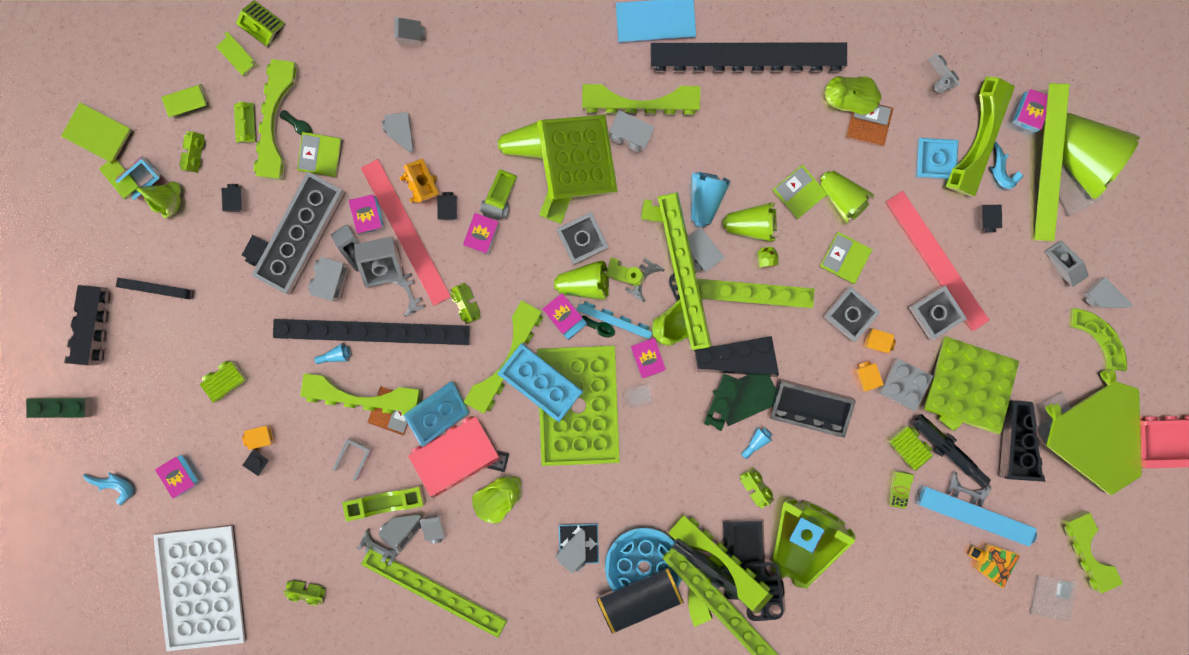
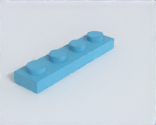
(607, 316)

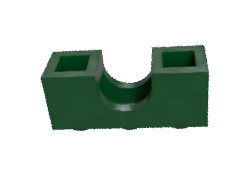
(58, 407)

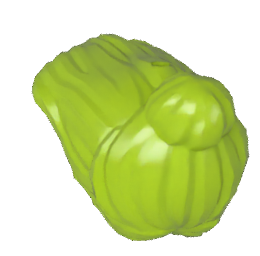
(853, 94)
(162, 198)
(670, 326)
(497, 499)

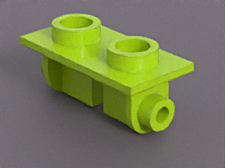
(244, 122)
(191, 160)
(461, 294)
(753, 479)
(311, 596)

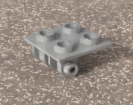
(948, 79)

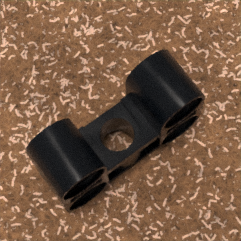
(776, 587)

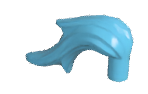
(999, 170)
(114, 482)

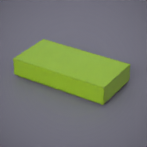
(126, 185)
(501, 189)

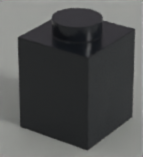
(233, 198)
(447, 206)
(990, 217)
(254, 250)
(257, 462)

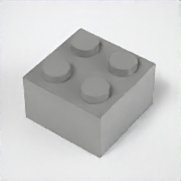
(631, 131)
(582, 238)
(703, 251)
(378, 261)
(327, 279)
(937, 312)
(851, 314)
(905, 384)

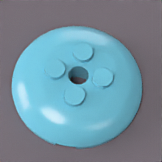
(631, 550)

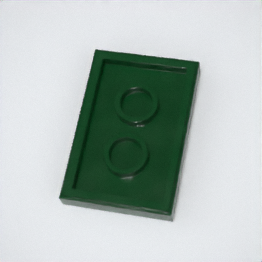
(753, 397)

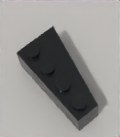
(87, 326)
(739, 358)
(1020, 444)

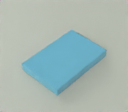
(436, 414)

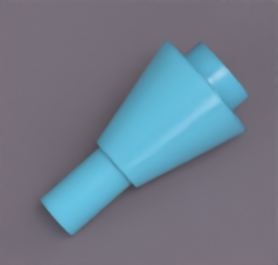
(338, 354)
(759, 440)

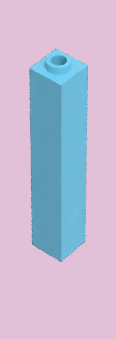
(977, 516)

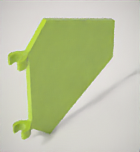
(1101, 435)

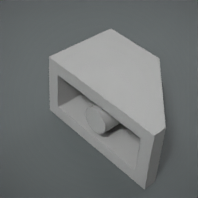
(408, 31)
(399, 129)
(344, 241)
(1067, 263)
(1106, 295)
(433, 528)
(400, 531)
(573, 553)

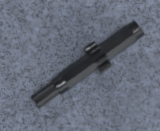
(946, 446)
(719, 575)

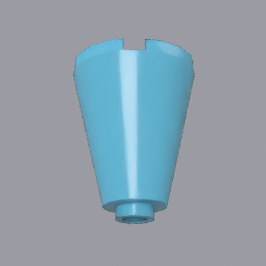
(707, 196)

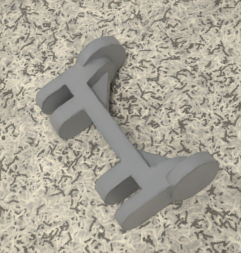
(637, 292)
(412, 303)
(981, 494)
(367, 542)

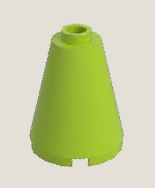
(522, 142)
(846, 195)
(753, 222)
(584, 281)

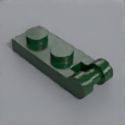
(722, 401)

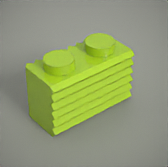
(223, 381)
(910, 447)

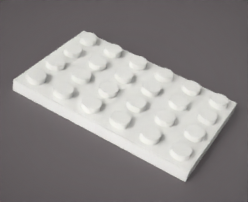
(199, 588)

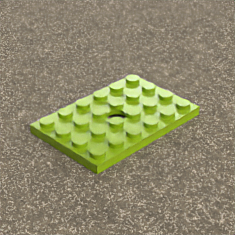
(588, 435)

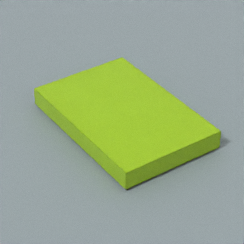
(96, 133)

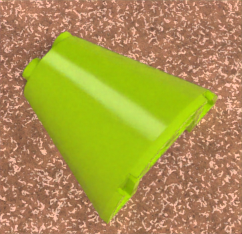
(1096, 152)
(795, 560)

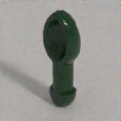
(299, 125)
(603, 329)

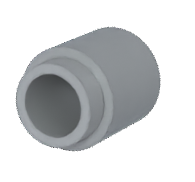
(494, 212)

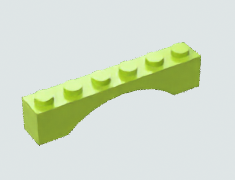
(281, 78)
(598, 97)
(994, 102)
(756, 293)
(523, 321)
(322, 388)
(749, 591)

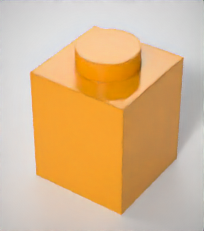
(880, 341)
(869, 376)
(258, 437)

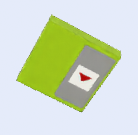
(319, 154)
(799, 192)
(846, 257)

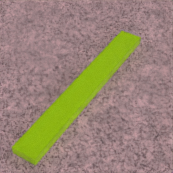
(1051, 161)
(684, 270)
(435, 593)
(718, 604)

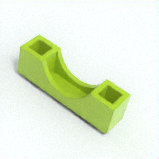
(383, 502)
(1082, 530)

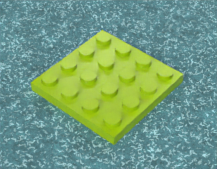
(577, 156)
(972, 385)

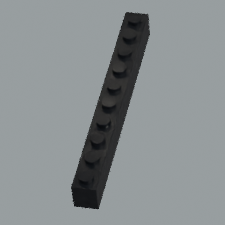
(749, 56)
(372, 331)

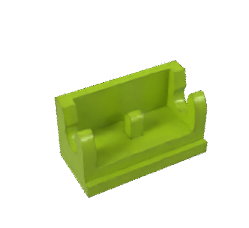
(184, 100)

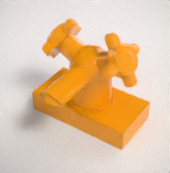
(419, 181)

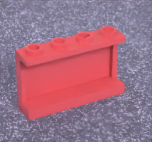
(1164, 442)
(454, 456)

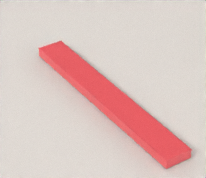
(405, 232)
(937, 259)

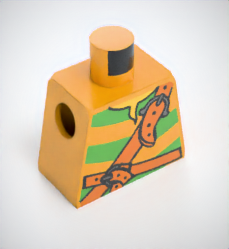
(994, 562)

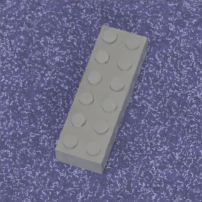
(298, 233)

